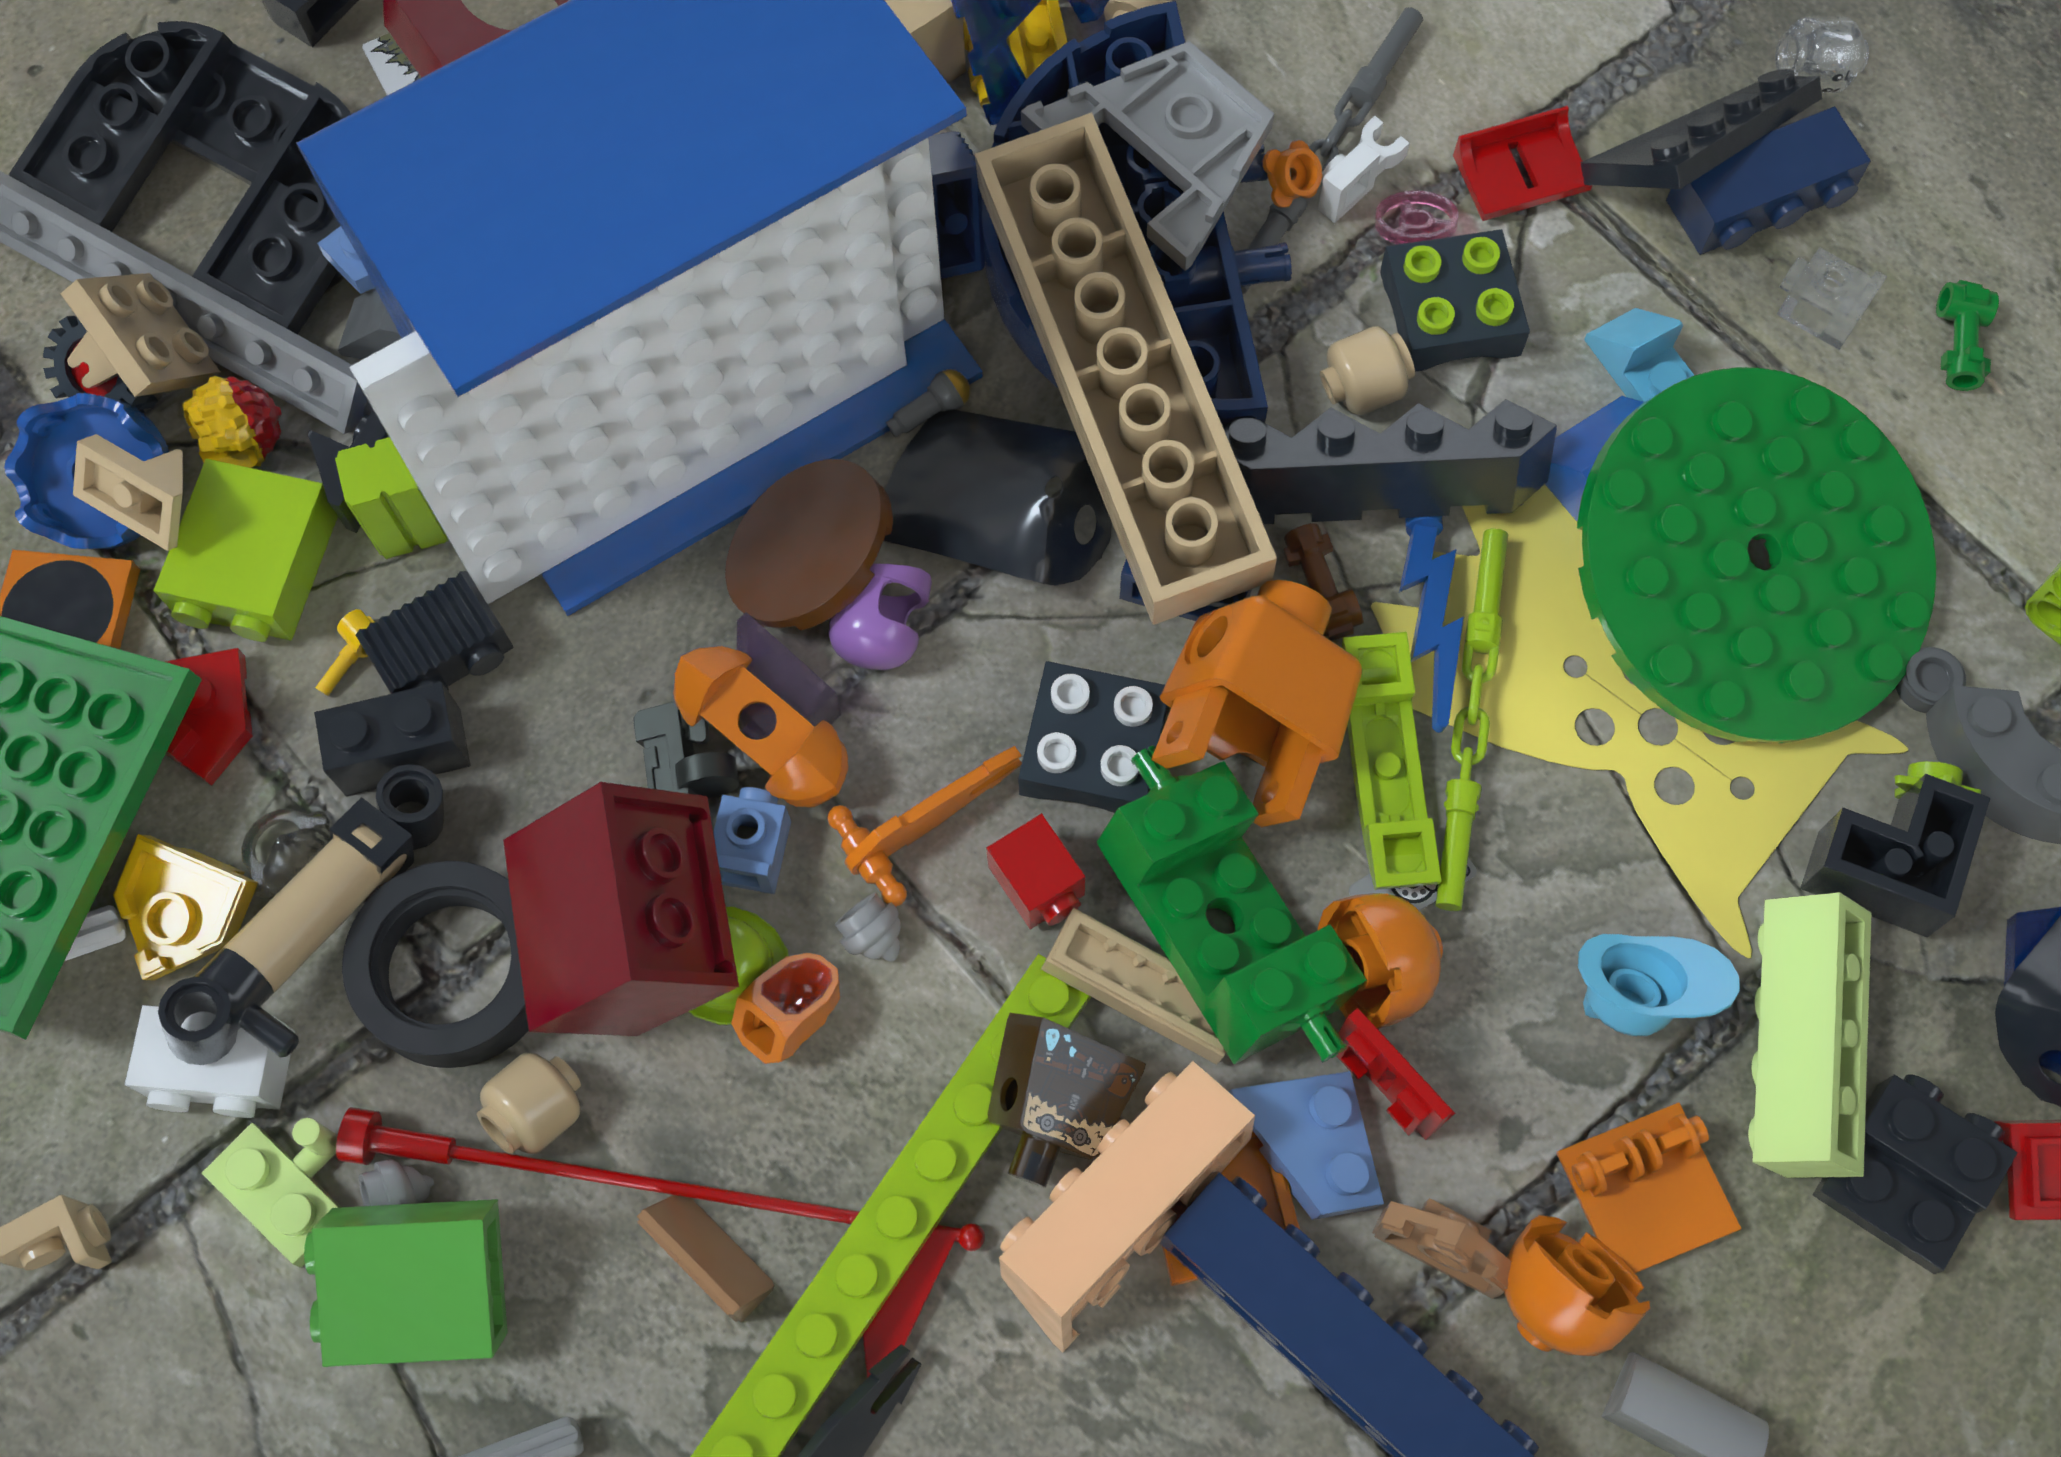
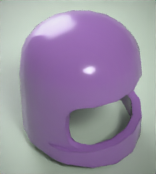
(874, 627)

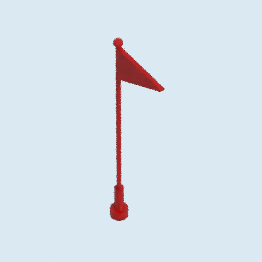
(364, 1136)

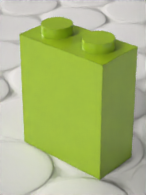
(247, 551)

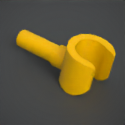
(350, 653)

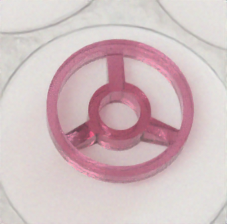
(1416, 223)

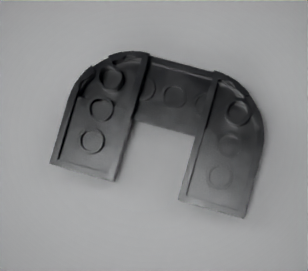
(222, 106)

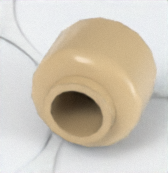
(1367, 370)
(529, 1103)

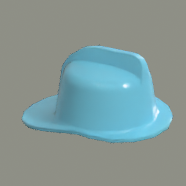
(1651, 980)

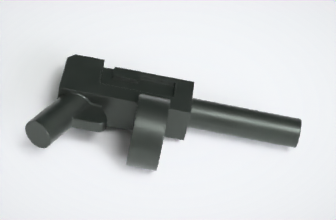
(671, 756)

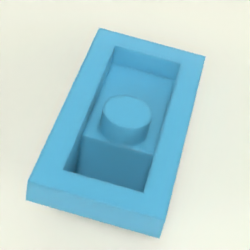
(1640, 352)

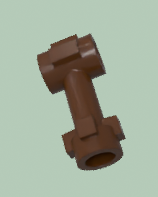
(1308, 548)

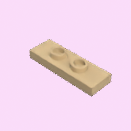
(1131, 982)

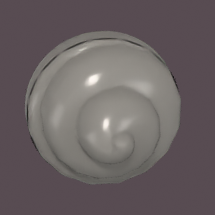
(871, 929)
(393, 1185)

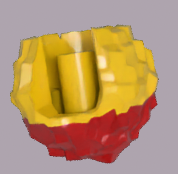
(232, 421)

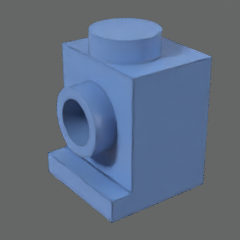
(756, 860)

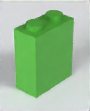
(407, 1283)

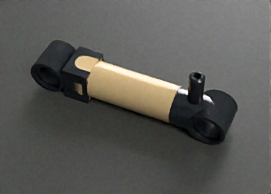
(363, 854)

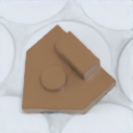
(1446, 1244)

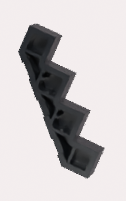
(1413, 466)

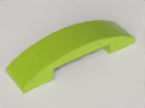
(1388, 767)

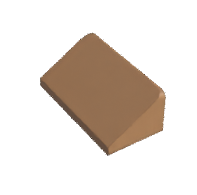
(707, 1255)

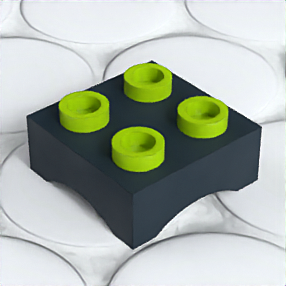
(1455, 298)

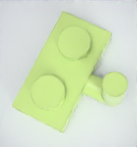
(273, 1187)

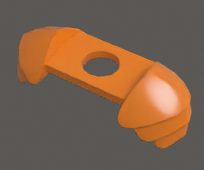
(803, 759)

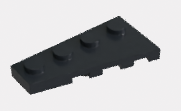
(1705, 137)

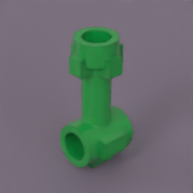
(1969, 308)

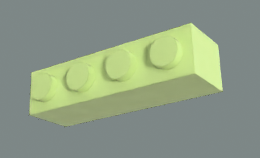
(1812, 1037)

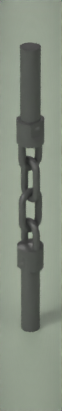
(1361, 93)

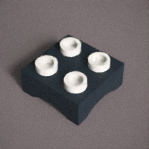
(1087, 734)

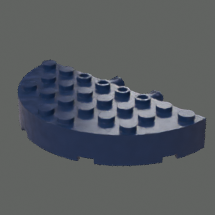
(1206, 294)

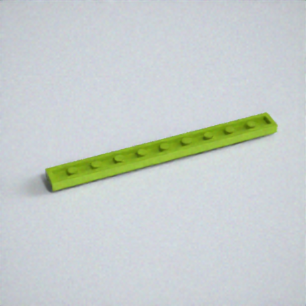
(880, 1241)

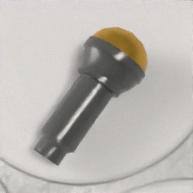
(946, 392)

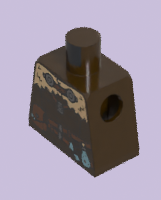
(1057, 1093)

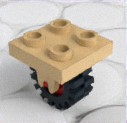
(125, 342)

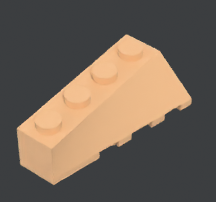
(1122, 1199)

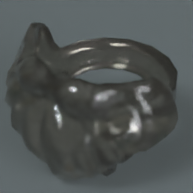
(290, 850)

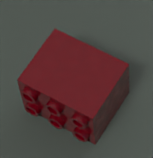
(619, 911)

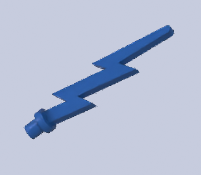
(1429, 628)

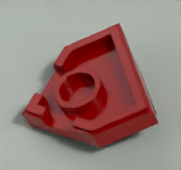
(217, 717)

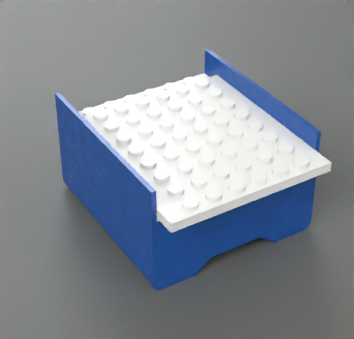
(644, 270)

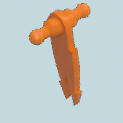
(869, 852)

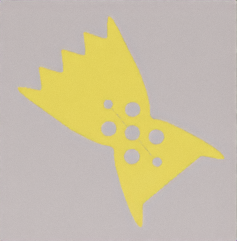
(1533, 705)

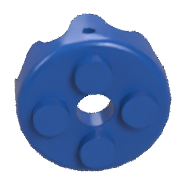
(45, 466)

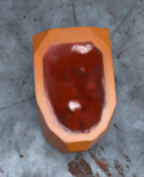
(786, 1006)

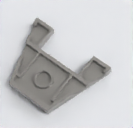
(1185, 122)

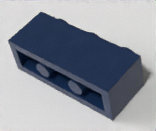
(1772, 182)

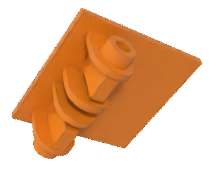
(1650, 1188)

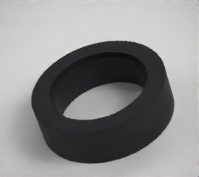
(371, 947)

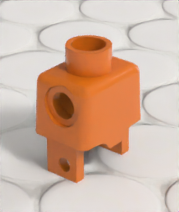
(1265, 688)

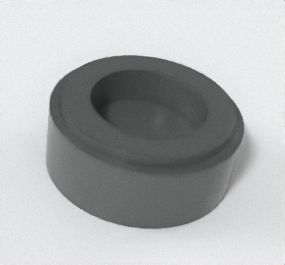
(1929, 677)

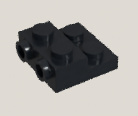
(1921, 1171)

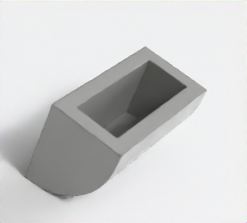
(1682, 1414)

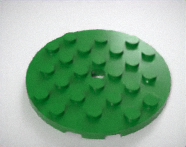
(1672, 571)

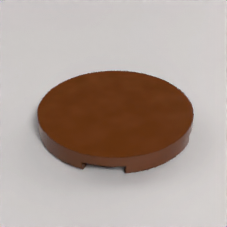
(808, 545)

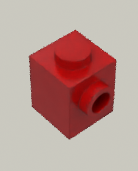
(1037, 873)

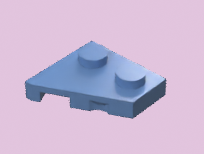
(1316, 1142)

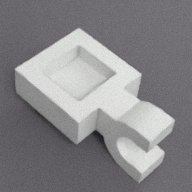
(1353, 176)

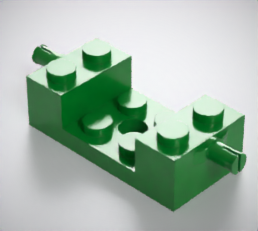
(1186, 855)

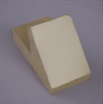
(130, 490)

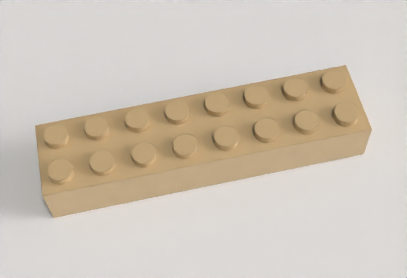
(1124, 369)

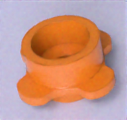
(1304, 170)

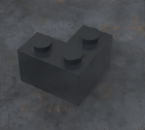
(1906, 869)

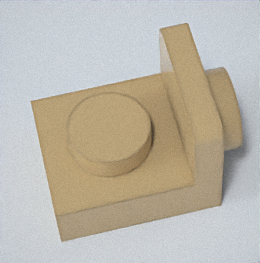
(41, 1235)

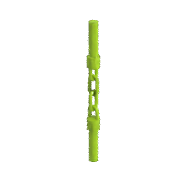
(1462, 794)

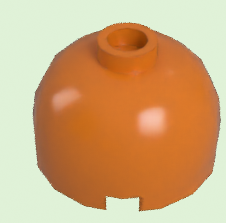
(1393, 951)
(1571, 1291)

